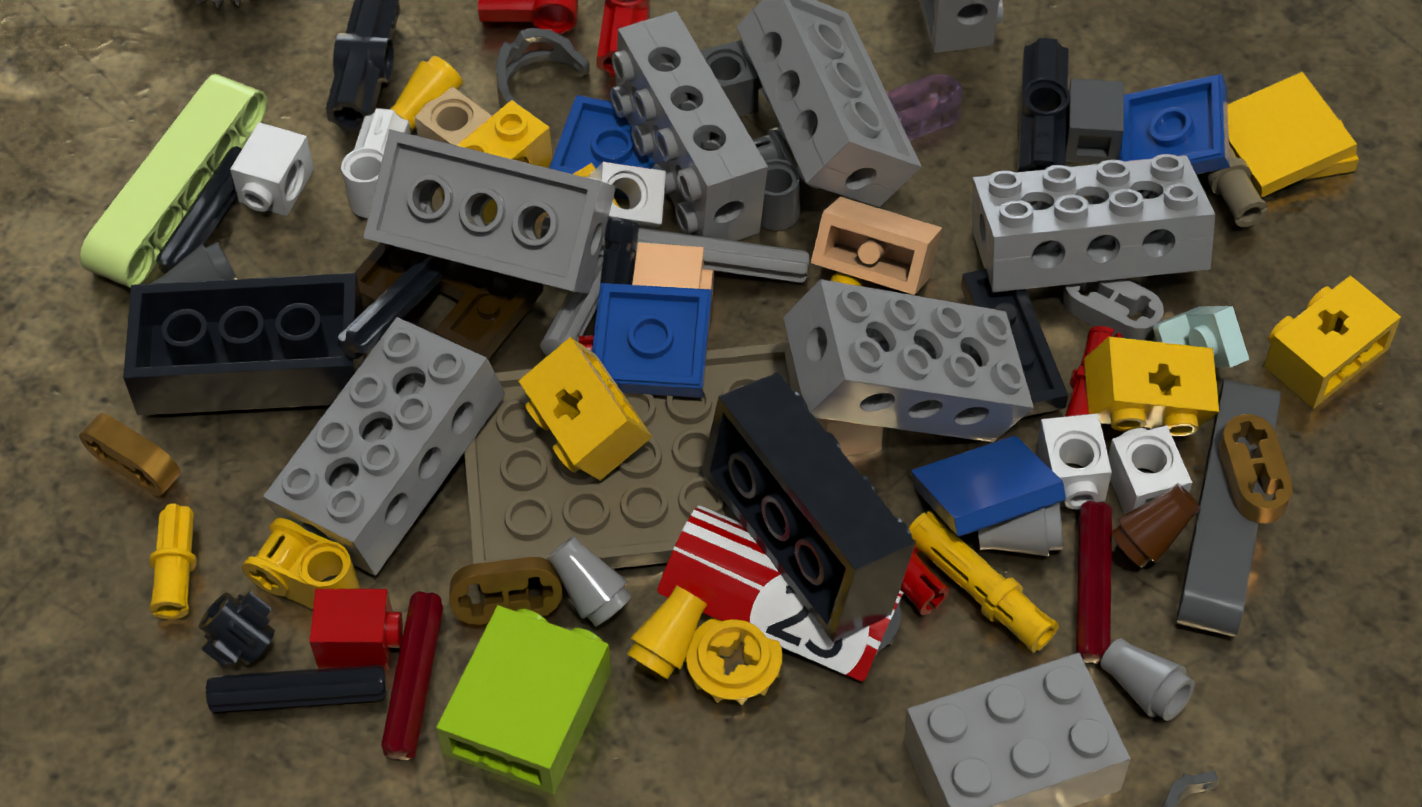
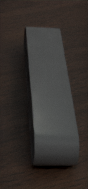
(1222, 537)

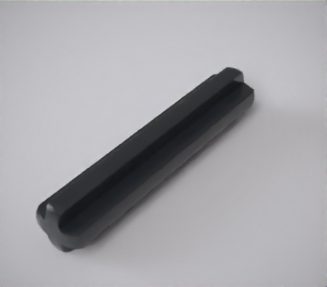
(202, 215)
(393, 303)
(296, 688)

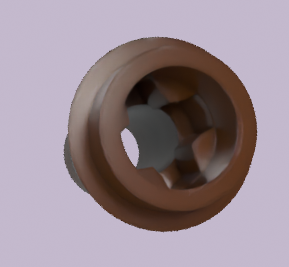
(1154, 526)

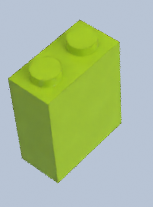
(525, 698)

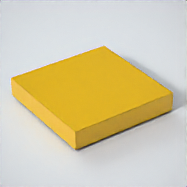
(1286, 134)

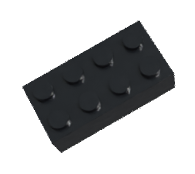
(239, 343)
(807, 506)

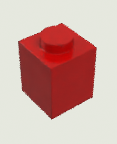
(354, 628)

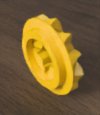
(722, 638)

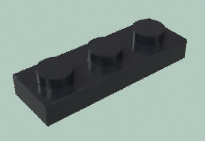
(1038, 364)

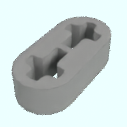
(1112, 306)

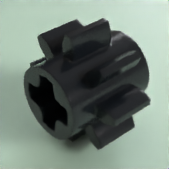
(236, 628)

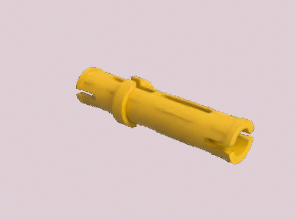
(998, 596)

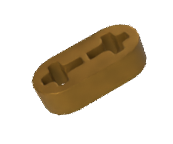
(130, 454)
(1267, 466)
(506, 586)

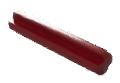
(1094, 581)
(412, 676)

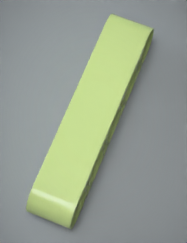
(169, 180)

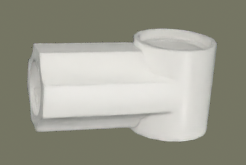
(363, 164)

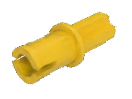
(172, 562)

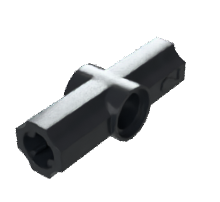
(362, 62)
(1043, 105)

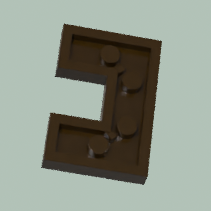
(487, 299)

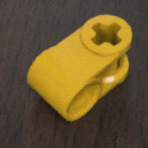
(296, 563)

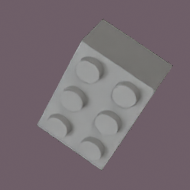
(1018, 741)

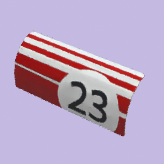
(739, 582)

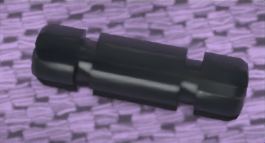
(619, 259)

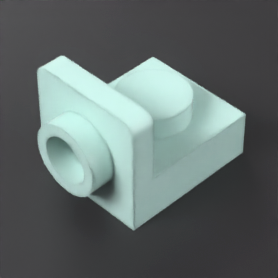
(1209, 328)

